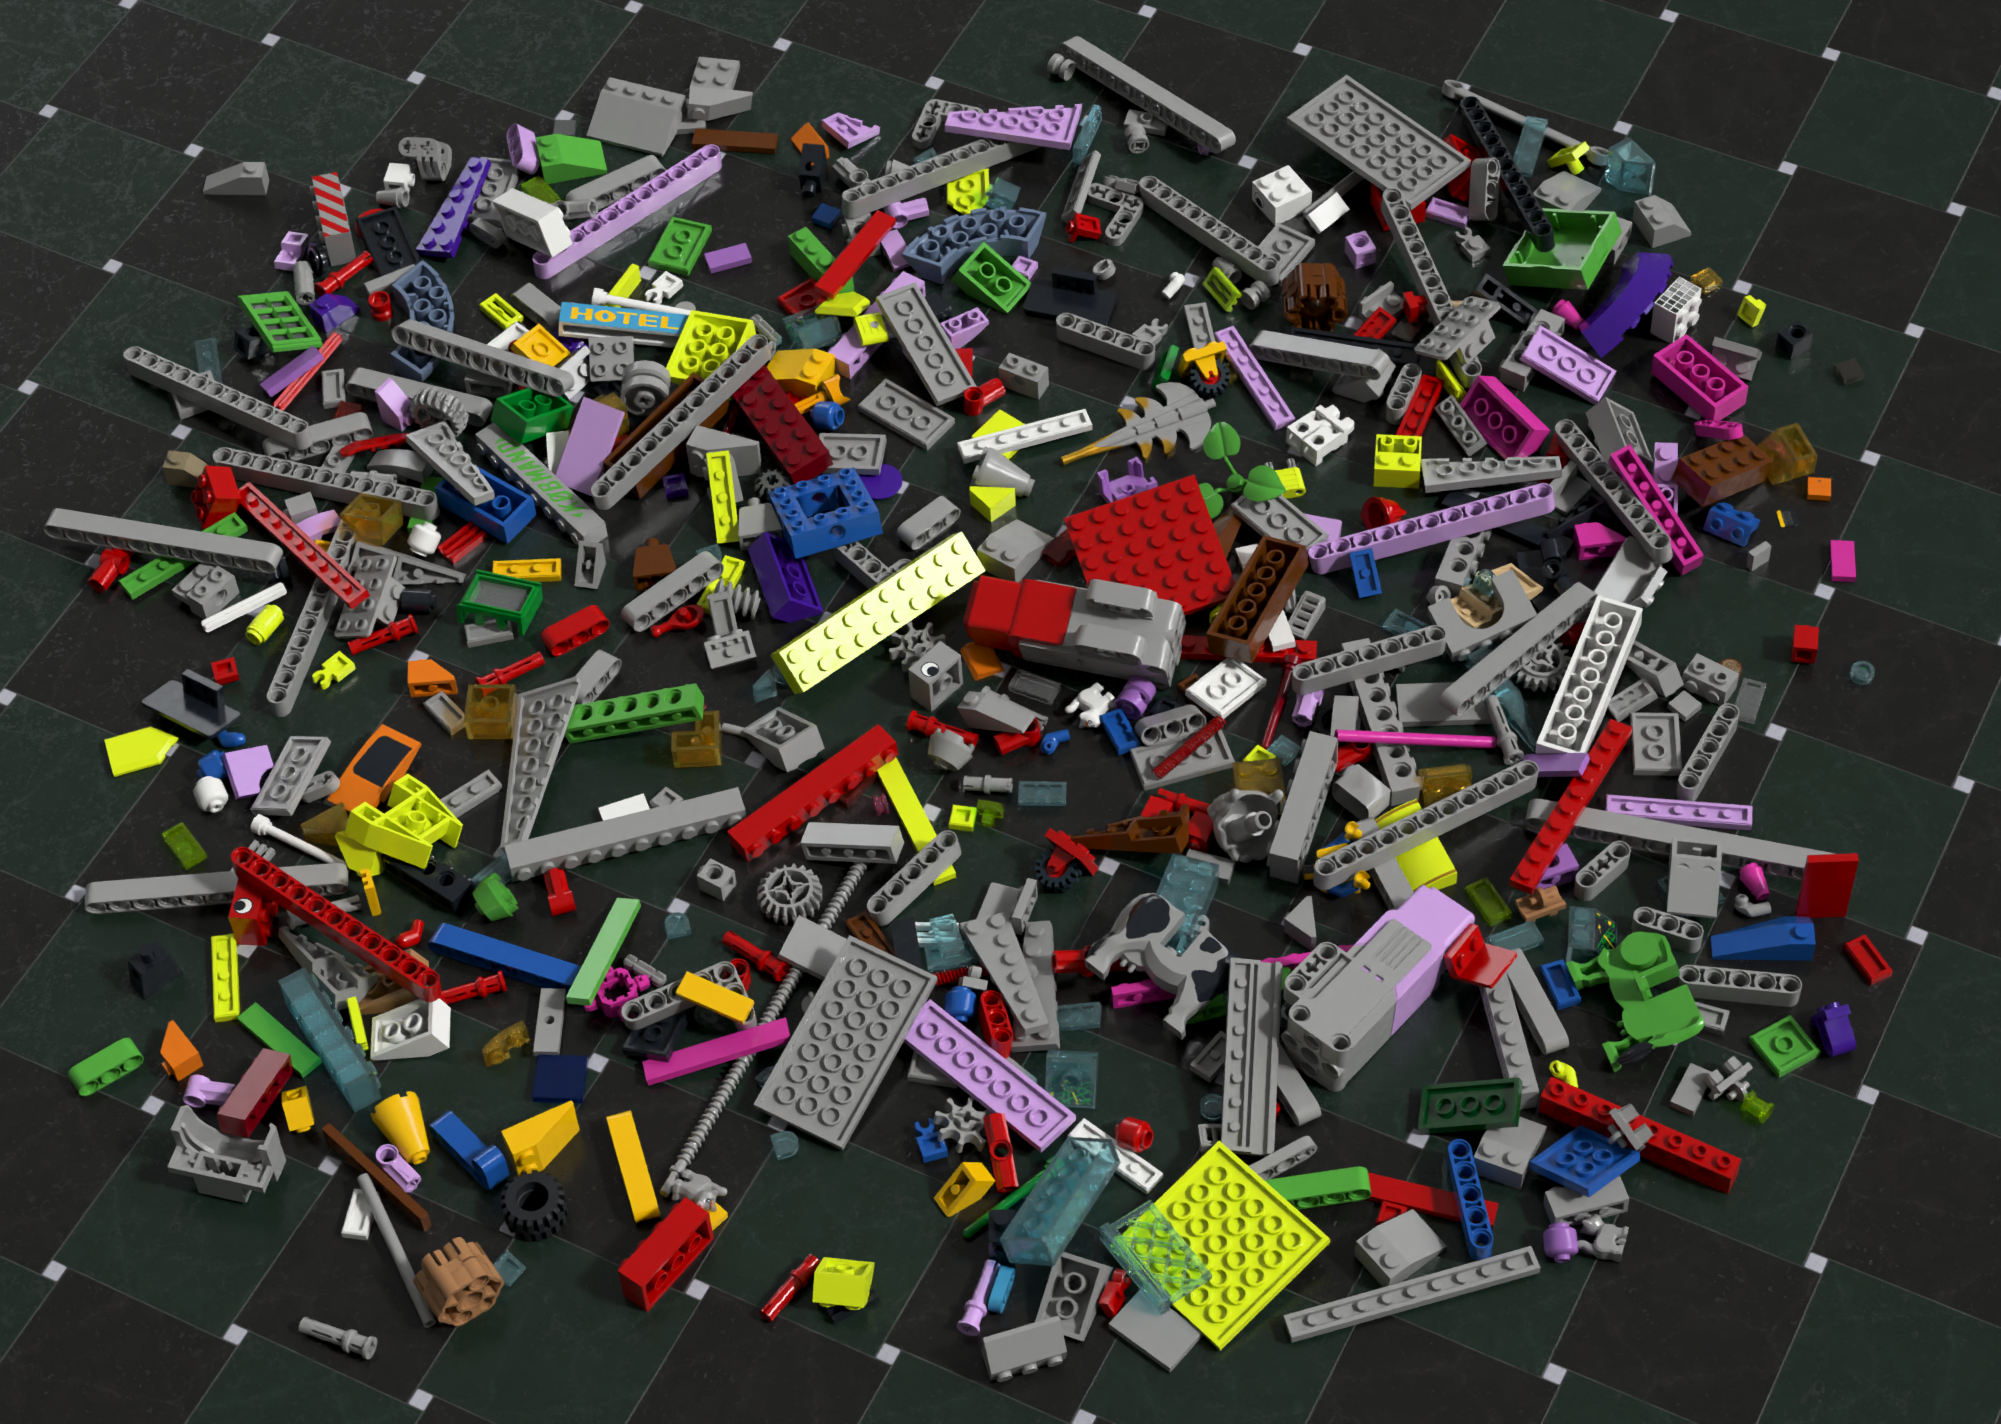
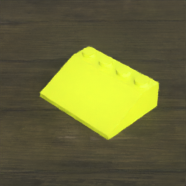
(707, 344)

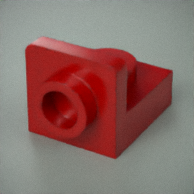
(1084, 226)

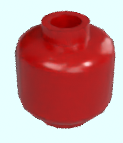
(1133, 1134)

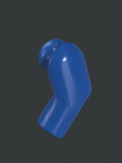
(231, 739)

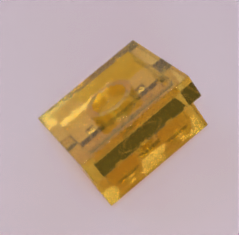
(1444, 782)

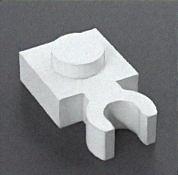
(664, 286)

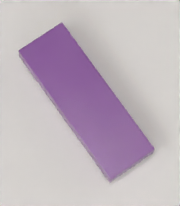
(292, 371)
(1559, 764)

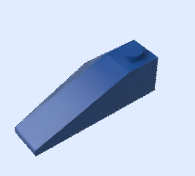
(1770, 940)

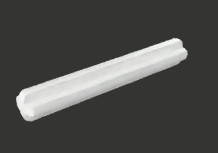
(243, 607)

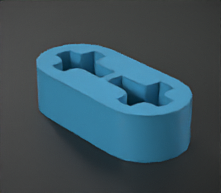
(1001, 1289)

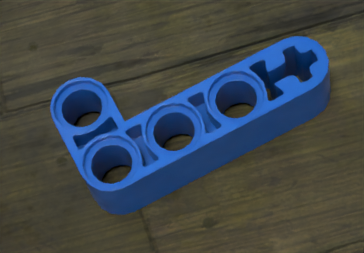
(482, 1162)

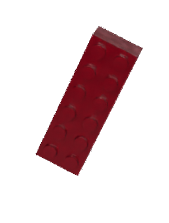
(781, 427)

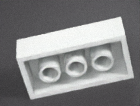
(532, 222)

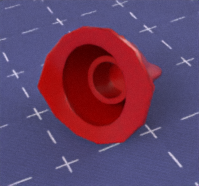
(1381, 512)

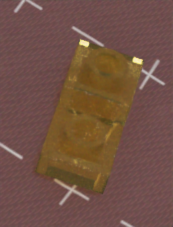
(497, 1048)

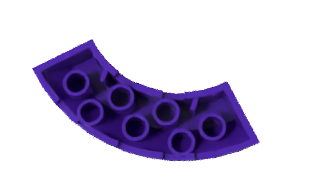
(1634, 294)

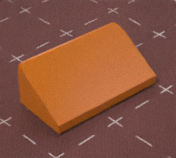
(810, 136)

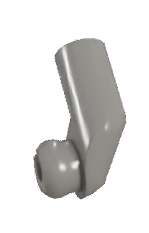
(1749, 909)

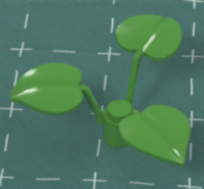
(1262, 483)

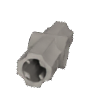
(849, 173)
(577, 209)

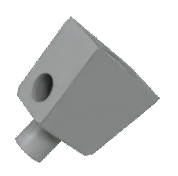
(756, 520)

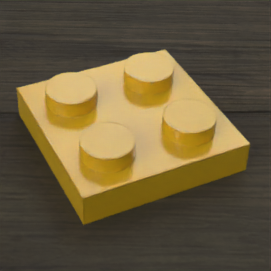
(541, 347)

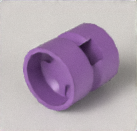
(1135, 697)

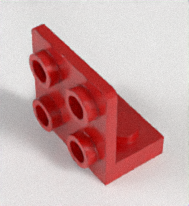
(1476, 961)

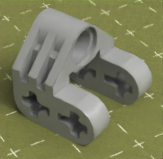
(431, 162)

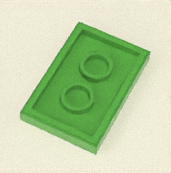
(680, 246)

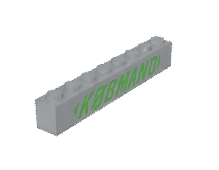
(540, 483)

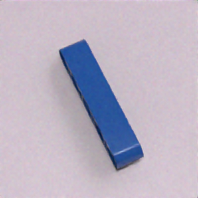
(1469, 1210)

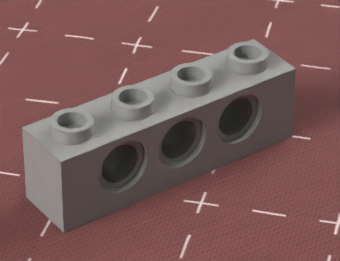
(1516, 372)
(1461, 561)

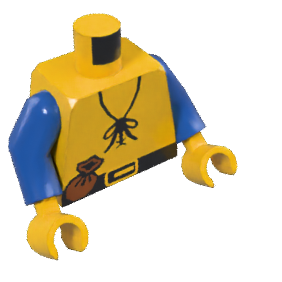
(1352, 885)

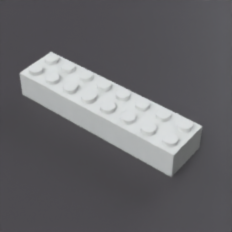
(1590, 678)

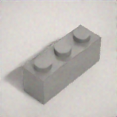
(1571, 1207)

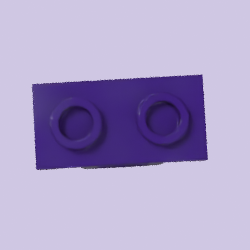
(1835, 1029)

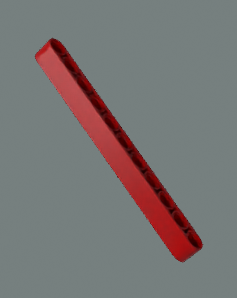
(286, 889)

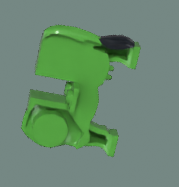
(1650, 1021)

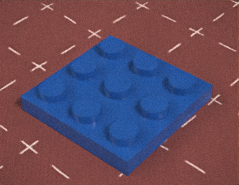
(1584, 1161)

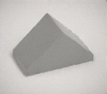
(589, 564)
(1301, 924)

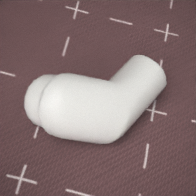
(1176, 282)

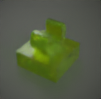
(990, 811)

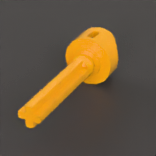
(830, 393)

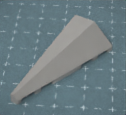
(407, 568)
(331, 969)

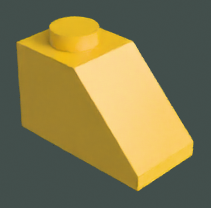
(297, 1109)
(964, 1187)

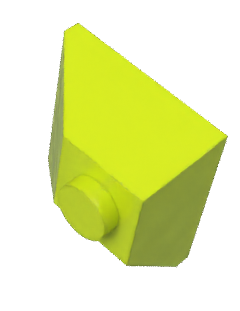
(358, 856)

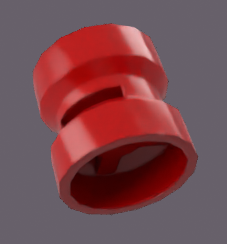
(380, 306)

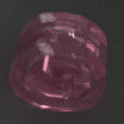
(880, 804)

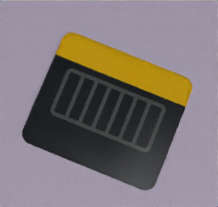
(1787, 518)

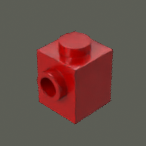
(1804, 644)

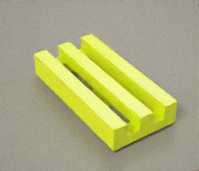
(507, 321)
(357, 1023)

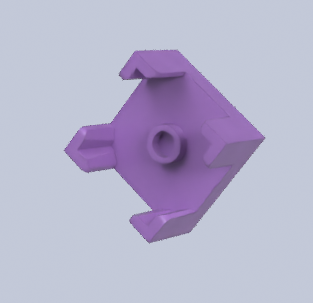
(1124, 486)

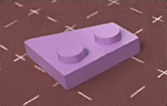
(848, 130)

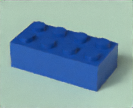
(500, 516)

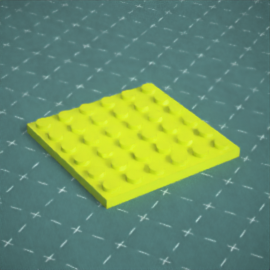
(1241, 1235)

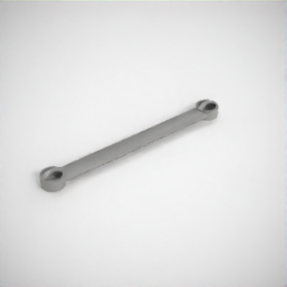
(1455, 90)

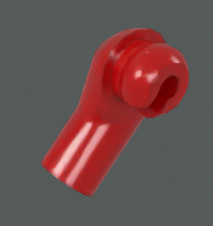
(410, 937)

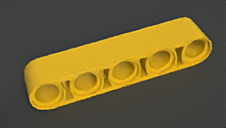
(633, 1166)

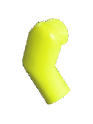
(1564, 1072)

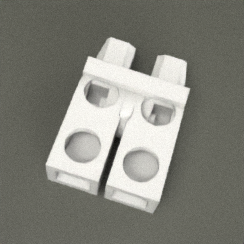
(1319, 433)

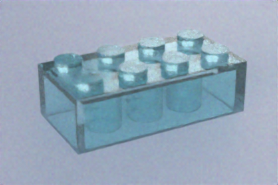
(1189, 888)

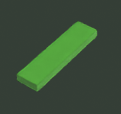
(279, 1039)

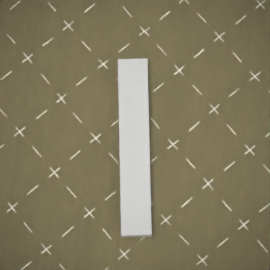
(1026, 435)
(1281, 634)

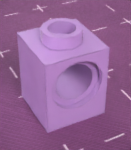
(1360, 249)

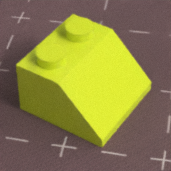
(842, 1283)

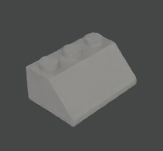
(1616, 428)
(1024, 1349)

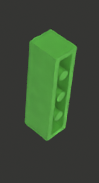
(813, 256)

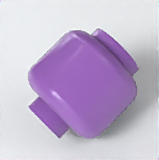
(1560, 1242)

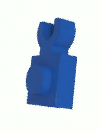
(928, 1144)

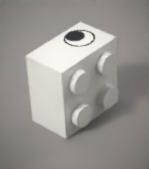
(1281, 195)

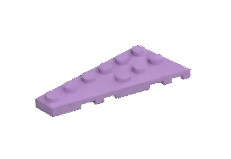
(1020, 125)

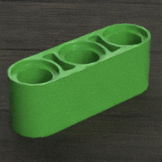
(105, 1066)

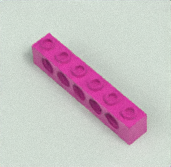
(1638, 479)

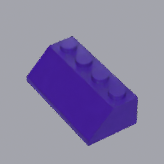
(784, 580)

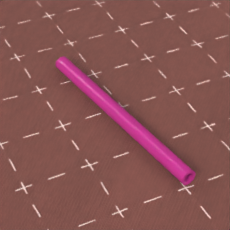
(1415, 739)

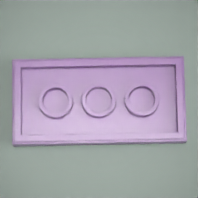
(1567, 365)
(589, 445)

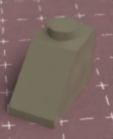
(182, 468)

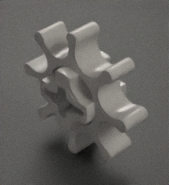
(913, 644)
(962, 1124)

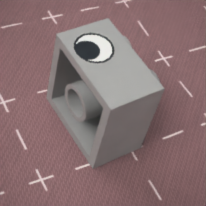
(935, 676)

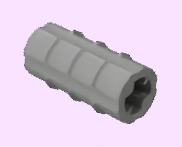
(303, 282)

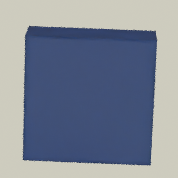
(826, 216)

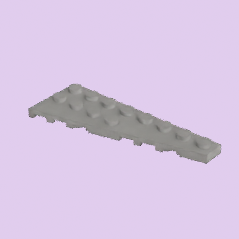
(537, 737)

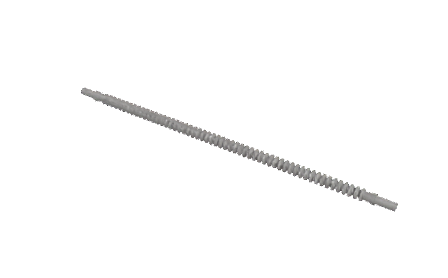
(738, 1068)

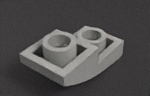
(1344, 713)

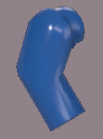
(1052, 739)

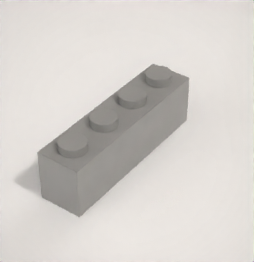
(852, 842)

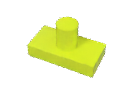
(1570, 156)

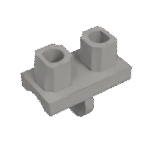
(1736, 1072)
(1636, 1137)

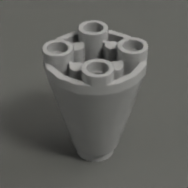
(998, 471)

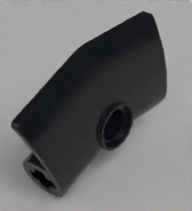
(1540, 566)

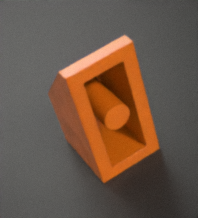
(429, 678)
(178, 1053)

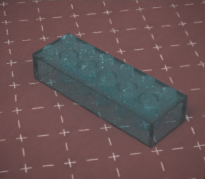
(331, 1039)
(1060, 1201)

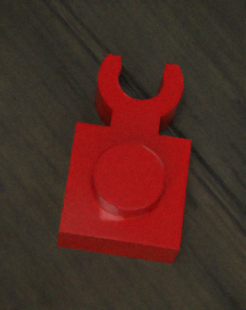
(1113, 1295)

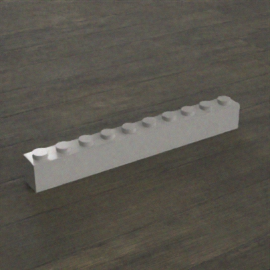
(625, 834)

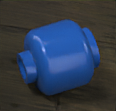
(827, 415)
(212, 765)
(961, 1004)

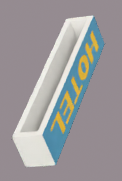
(603, 321)

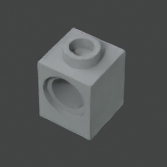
(717, 887)

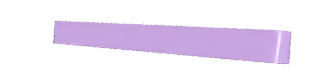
(631, 209)
(1435, 527)

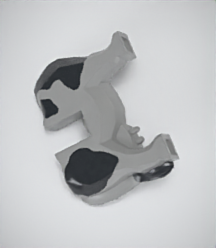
(1139, 943)

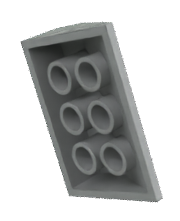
(637, 116)

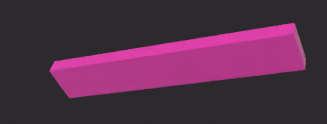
(718, 1051)

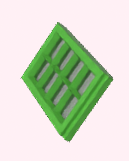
(279, 321)

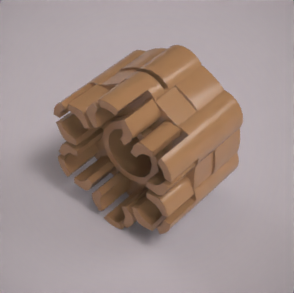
(458, 1287)

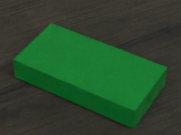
(1165, 366)

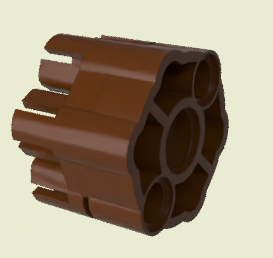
(1314, 295)

